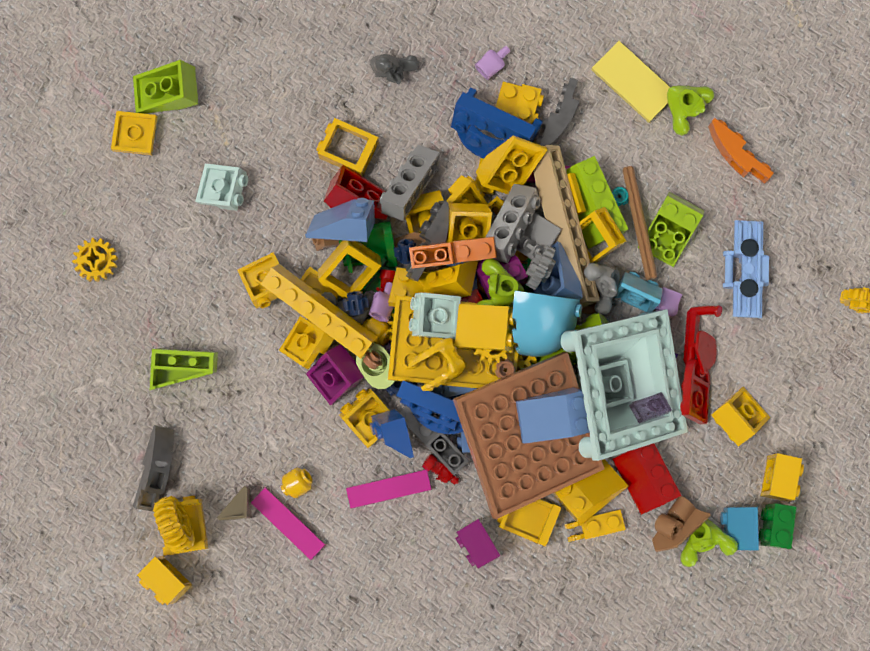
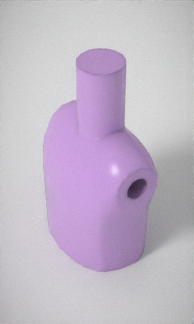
(491, 62)
(669, 301)
(380, 309)

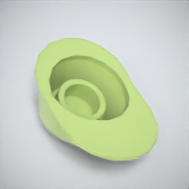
(379, 377)

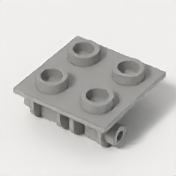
(537, 236)

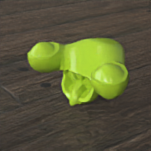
(687, 102)
(501, 284)
(705, 539)

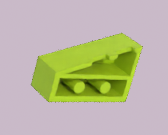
(176, 366)

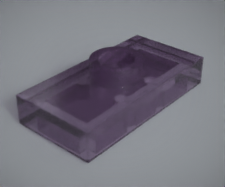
(650, 407)

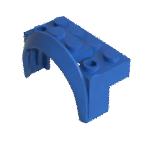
(474, 112)
(424, 403)

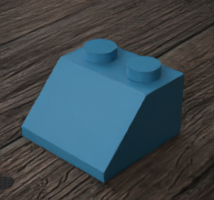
(742, 525)

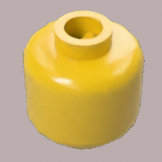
(379, 329)
(296, 482)

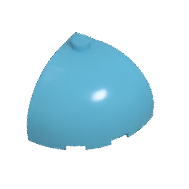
(542, 322)

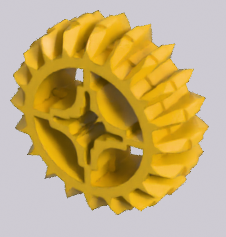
(173, 524)

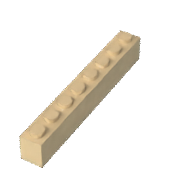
(561, 211)

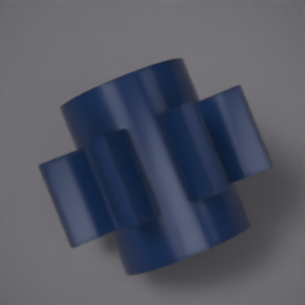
(402, 250)
(355, 303)

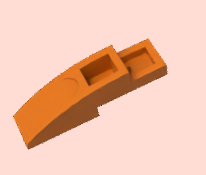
(730, 147)
(453, 252)

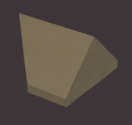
(238, 507)

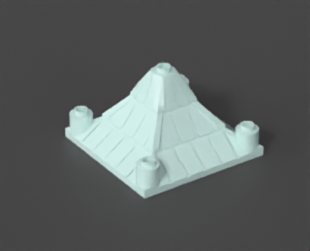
(619, 366)

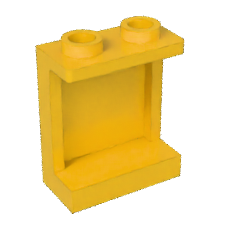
(484, 327)
(194, 511)
(532, 521)

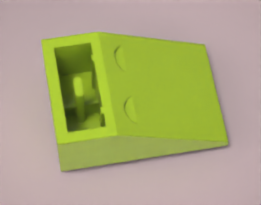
(673, 228)

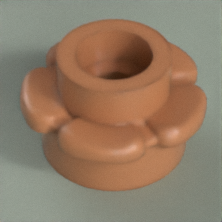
(372, 360)
(504, 364)

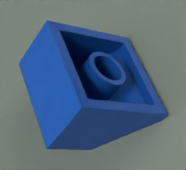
(392, 431)

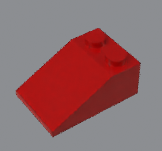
(348, 186)

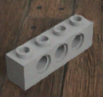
(409, 182)
(513, 219)

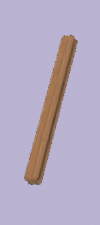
(639, 223)

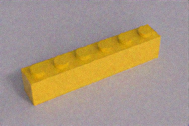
(319, 310)

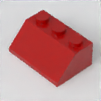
(646, 478)

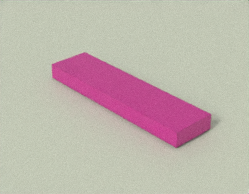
(388, 489)
(288, 523)

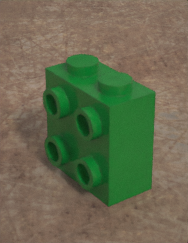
(777, 526)

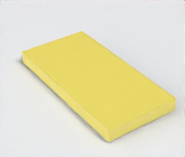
(632, 81)

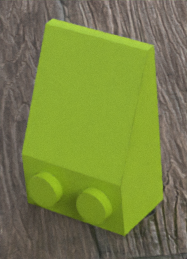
(166, 88)

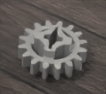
(540, 267)

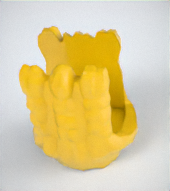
(455, 362)

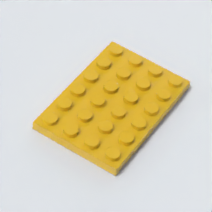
(406, 347)

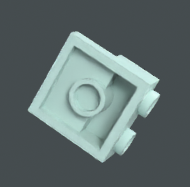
(222, 186)
(434, 315)

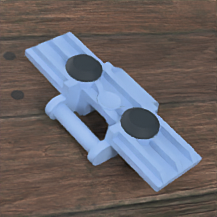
(754, 269)

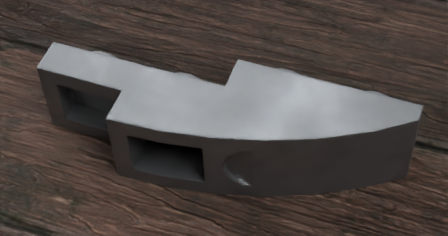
(558, 123)
(432, 231)
(436, 443)
(156, 469)

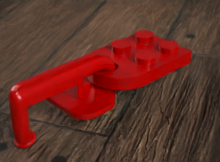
(696, 376)

